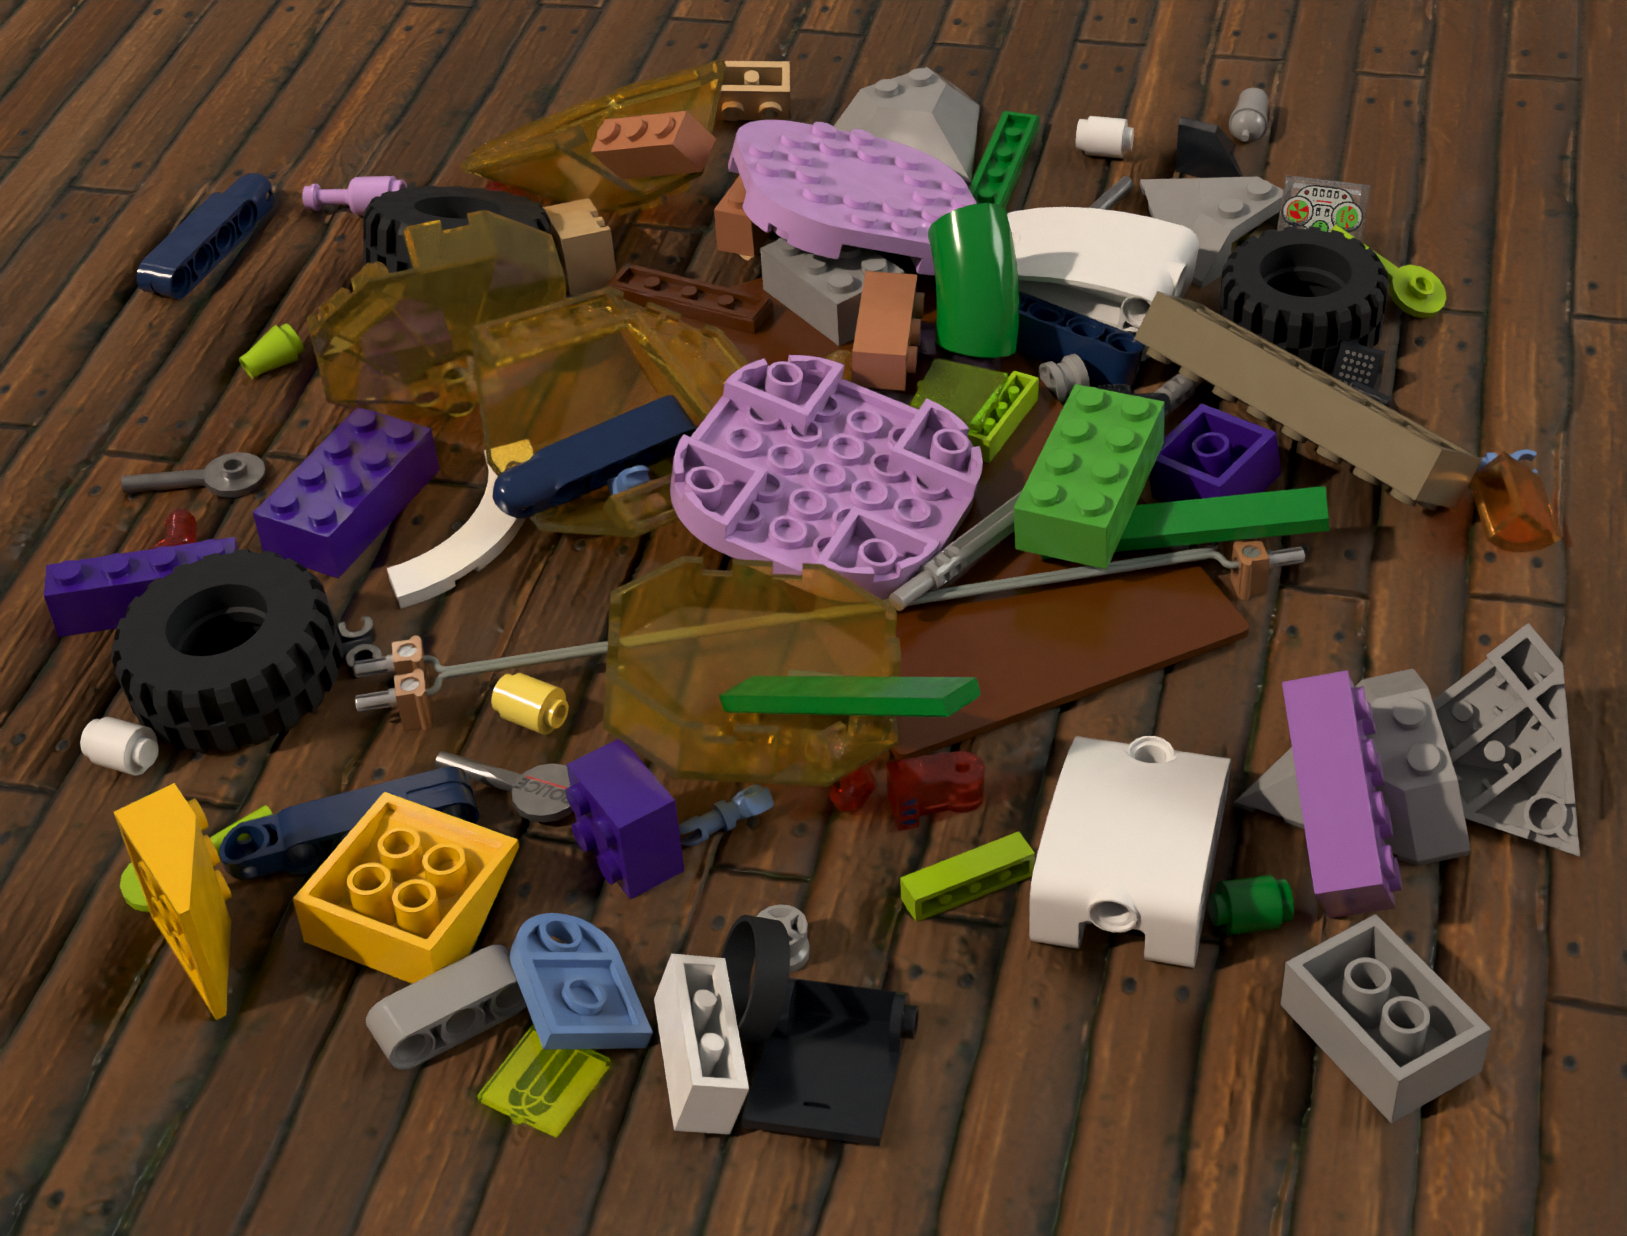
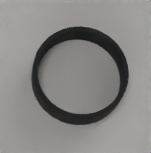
(770, 944)

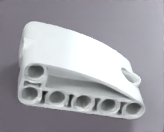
(1102, 261)
(1130, 846)

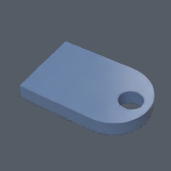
(578, 988)

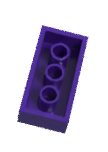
(347, 491)

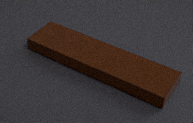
(693, 298)

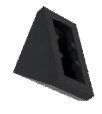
(1205, 151)

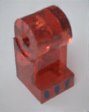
(934, 785)

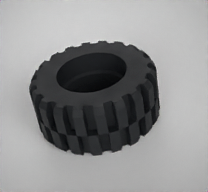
(1306, 292)

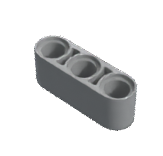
(446, 1008)

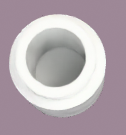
(1104, 136)
(119, 745)

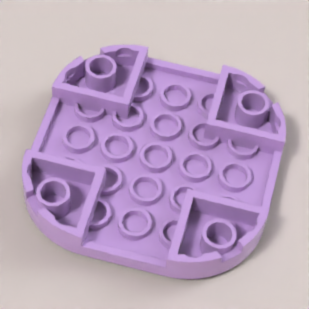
(843, 188)
(825, 475)

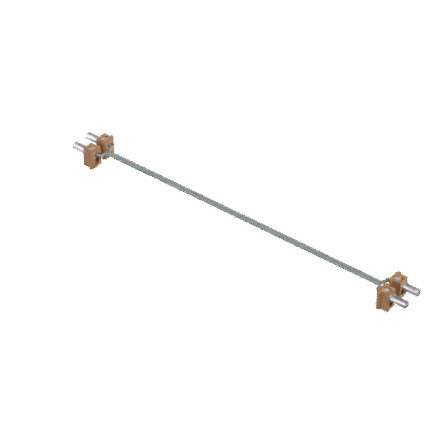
(412, 689)

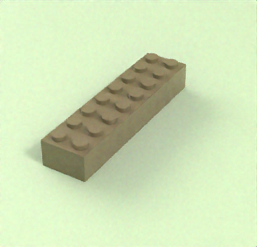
(1308, 403)

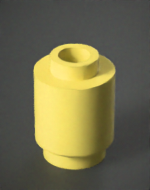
(530, 703)

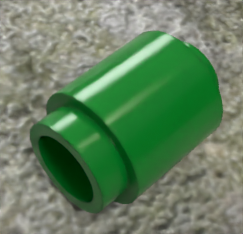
(1251, 904)

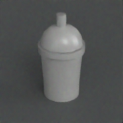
(1250, 118)

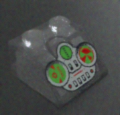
(1324, 204)

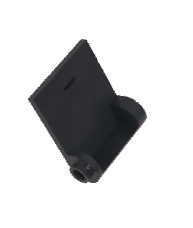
(831, 1062)

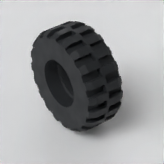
(396, 210)
(237, 696)

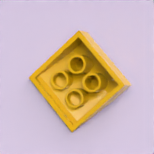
(182, 887)
(405, 889)

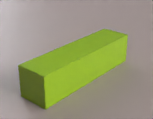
(1014, 404)
(967, 876)

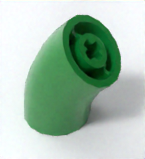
(975, 281)

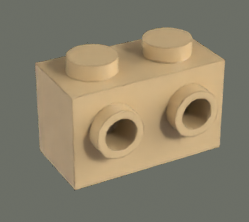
(755, 91)

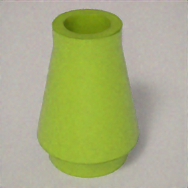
(273, 350)

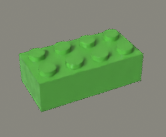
(1089, 476)

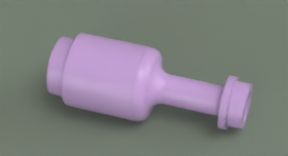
(357, 195)

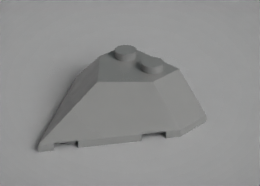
(920, 113)
(1215, 211)
(1513, 742)
(1416, 771)

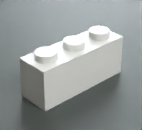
(700, 1044)

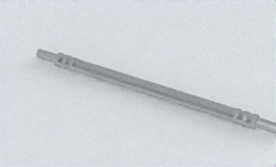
(996, 526)

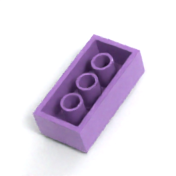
(1338, 794)

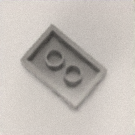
(821, 288)
(1384, 1017)

